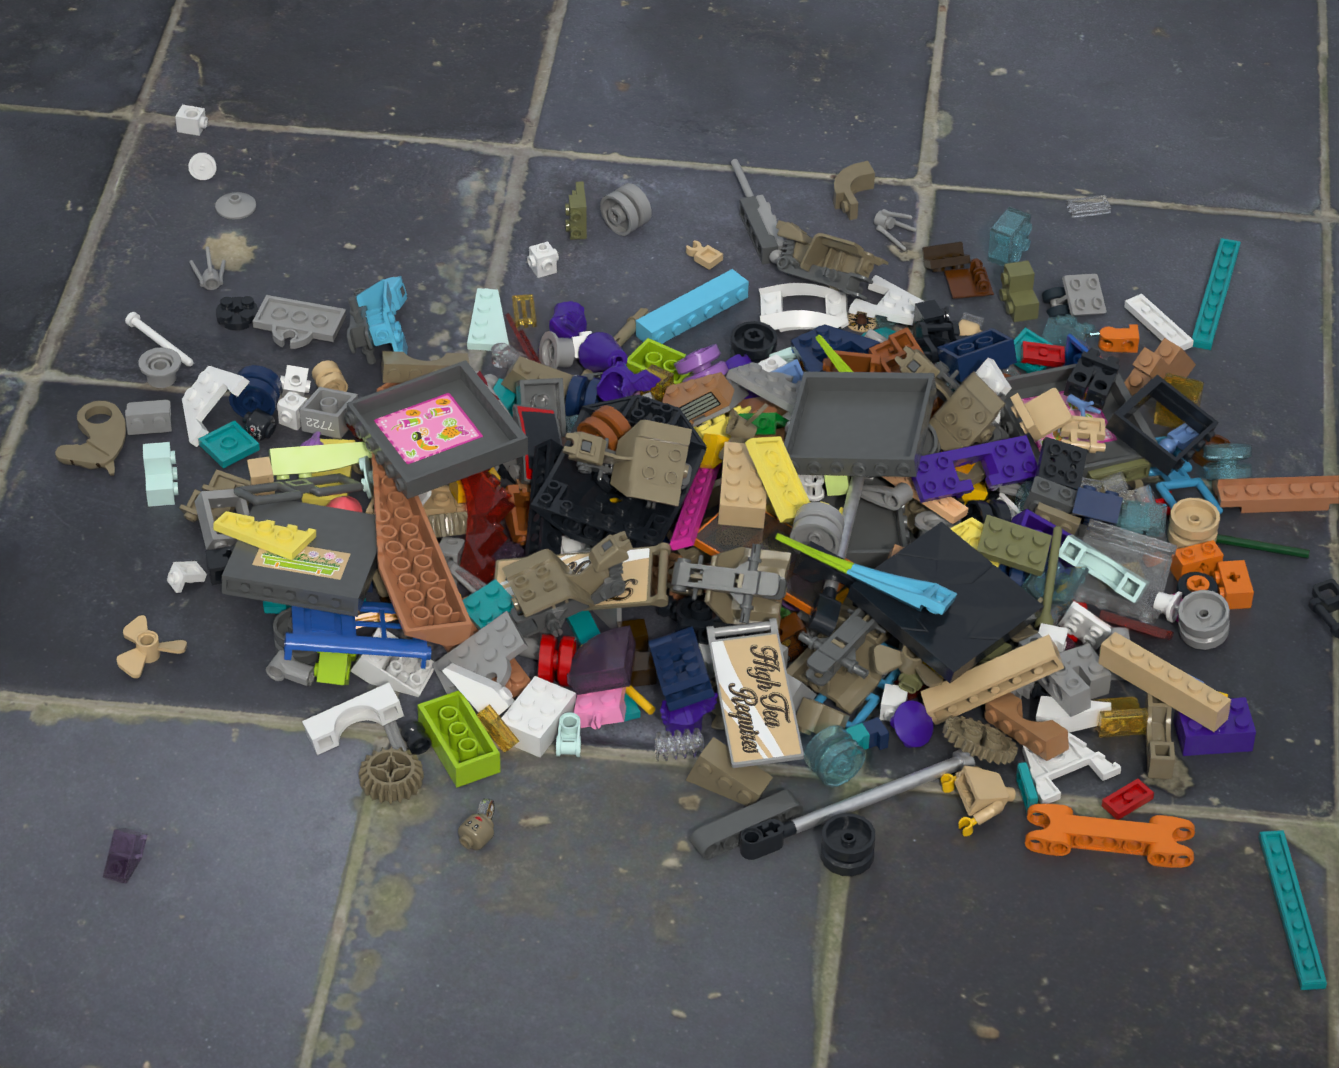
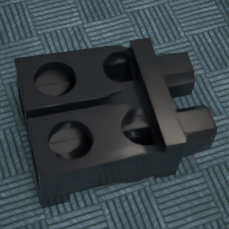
(1096, 370)

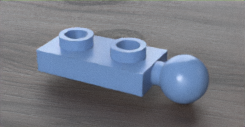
(1179, 437)

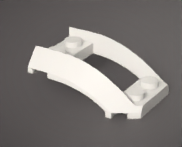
(773, 313)

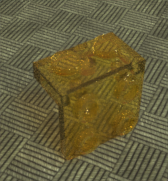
(1123, 719)

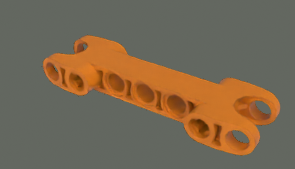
(1151, 839)

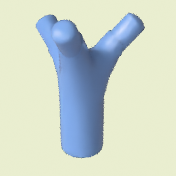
(1082, 405)

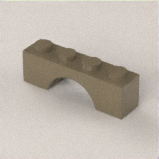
(399, 367)
(1158, 739)

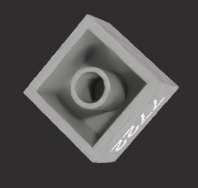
(326, 412)

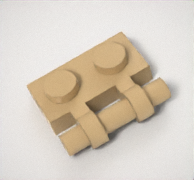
(1085, 428)

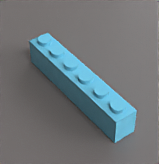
(693, 307)

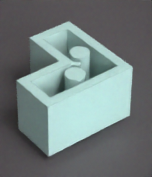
(160, 474)

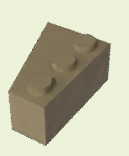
(527, 369)
(716, 774)

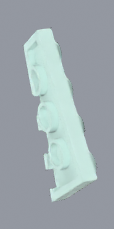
(487, 321)

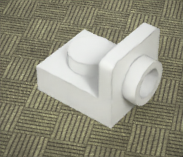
(185, 572)

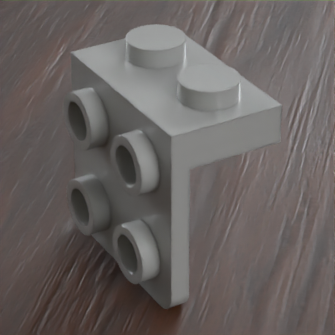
(148, 417)

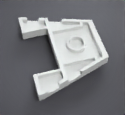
(895, 305)
(204, 395)
(1066, 762)

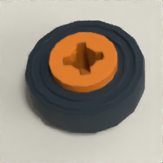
(1194, 582)

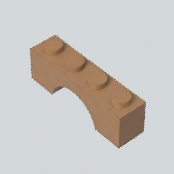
(1042, 738)

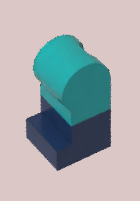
(870, 734)

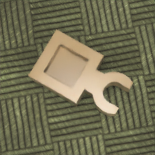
(704, 256)

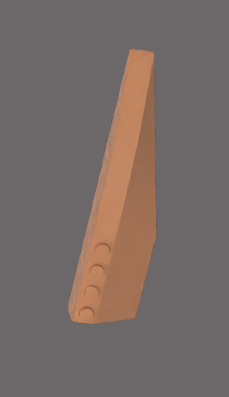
(415, 567)

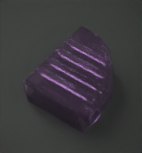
(603, 662)

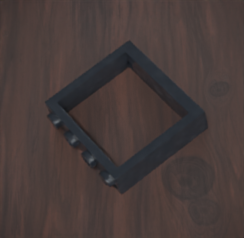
(1179, 406)

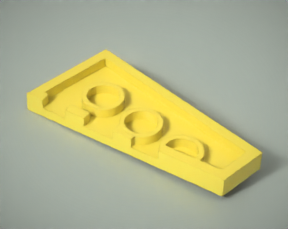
(265, 534)

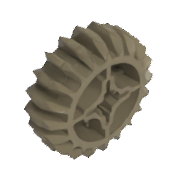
(449, 524)
(377, 779)

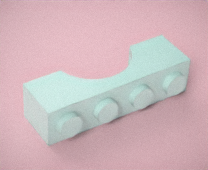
(1104, 568)

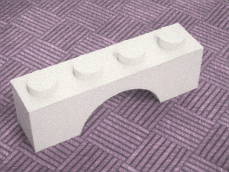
(376, 705)

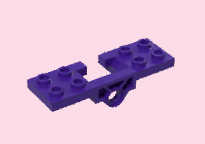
(1003, 462)

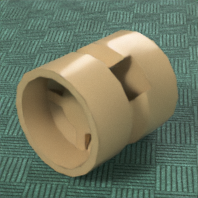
(328, 375)

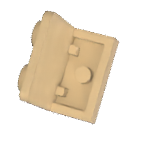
(1041, 414)

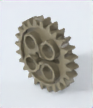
(980, 740)

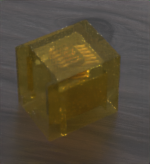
(1188, 387)

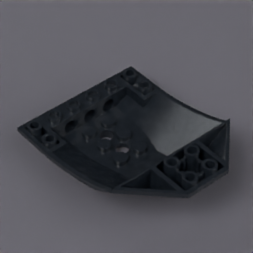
(584, 510)

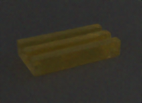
(524, 321)
(497, 728)

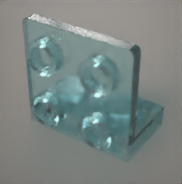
(1065, 585)

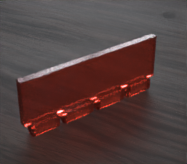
(523, 339)

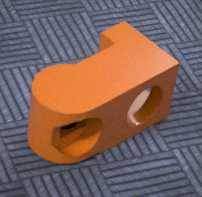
(1119, 339)

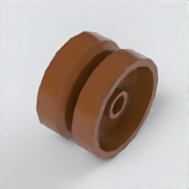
(606, 423)

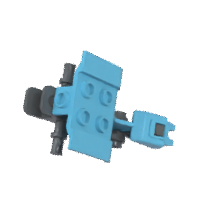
(374, 319)

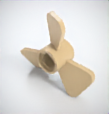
(146, 649)

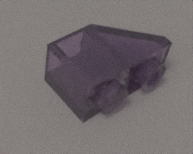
(124, 854)

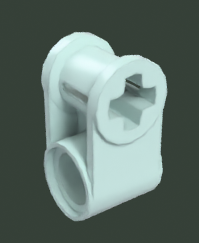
(569, 735)

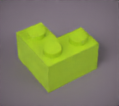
(334, 668)

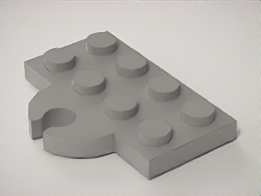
(298, 320)
(769, 385)
(485, 652)

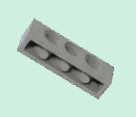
(1065, 686)

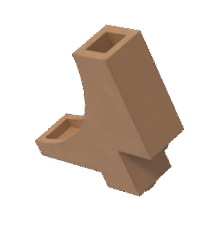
(1166, 359)

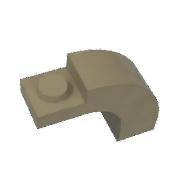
(850, 181)

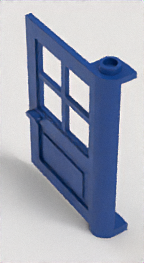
(337, 634)

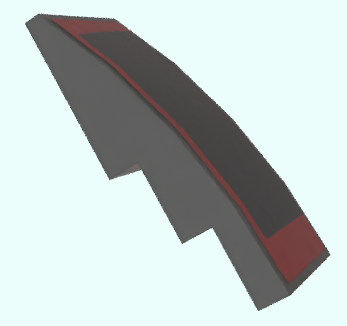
(539, 426)

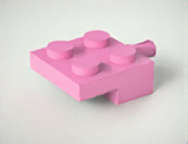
(601, 708)

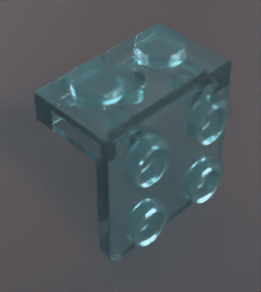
(1059, 327)

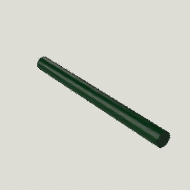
(1263, 546)

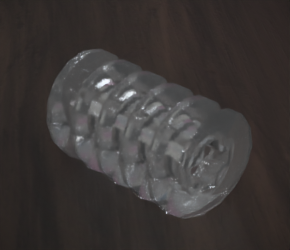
(678, 744)

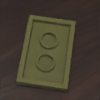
(1014, 545)

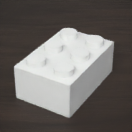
(537, 714)

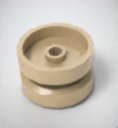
(1193, 522)

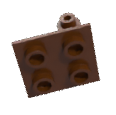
(969, 281)

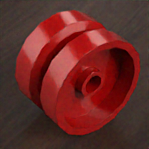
(554, 660)

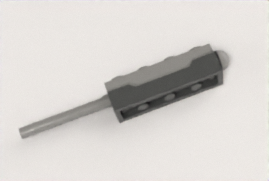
(759, 221)

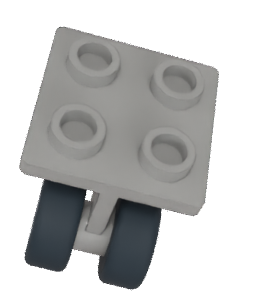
(1080, 293)

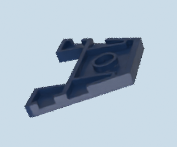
(812, 354)

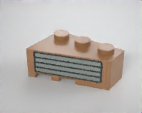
(700, 395)

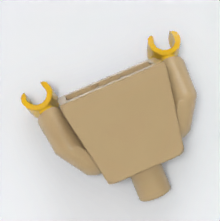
(981, 794)

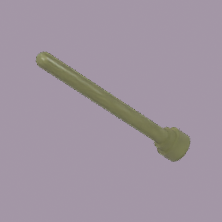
(1046, 617)

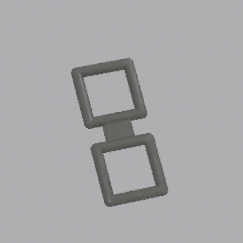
(295, 489)

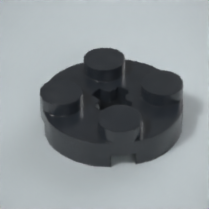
(229, 306)

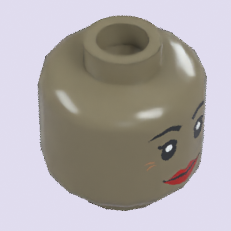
(476, 831)

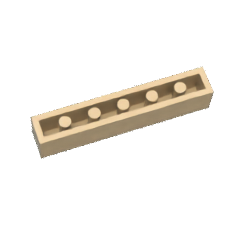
(992, 679)
(1164, 681)

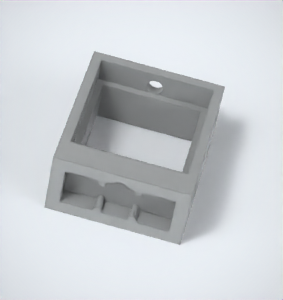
(217, 499)

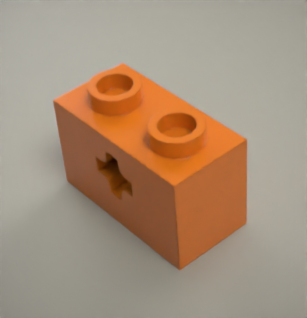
(1196, 558)
(1234, 584)

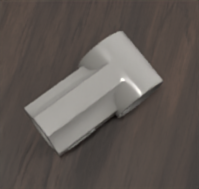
(290, 669)

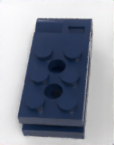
(681, 668)

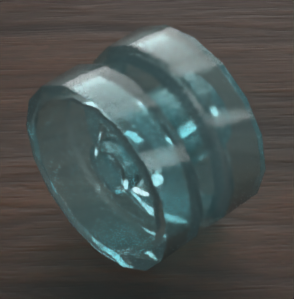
(1227, 461)
(834, 756)

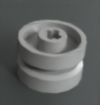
(625, 209)
(818, 524)
(1204, 619)

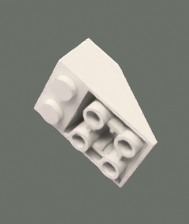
(400, 672)

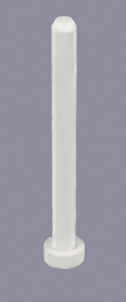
(133, 319)

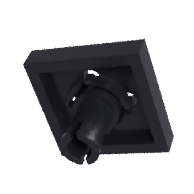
(1061, 463)

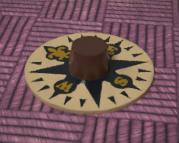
(860, 322)

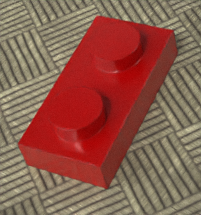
(1042, 354)
(1127, 799)

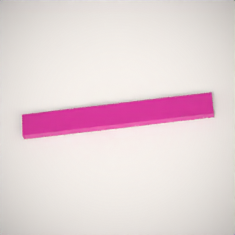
(694, 508)

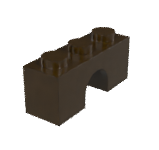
(643, 665)

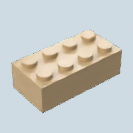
(741, 489)

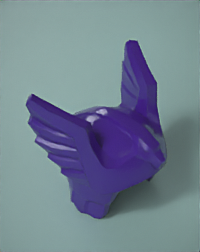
(568, 320)
(621, 382)
(688, 716)

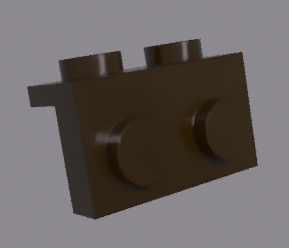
(945, 255)

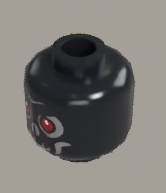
(259, 424)

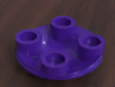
(912, 724)

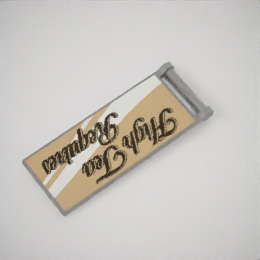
(754, 695)

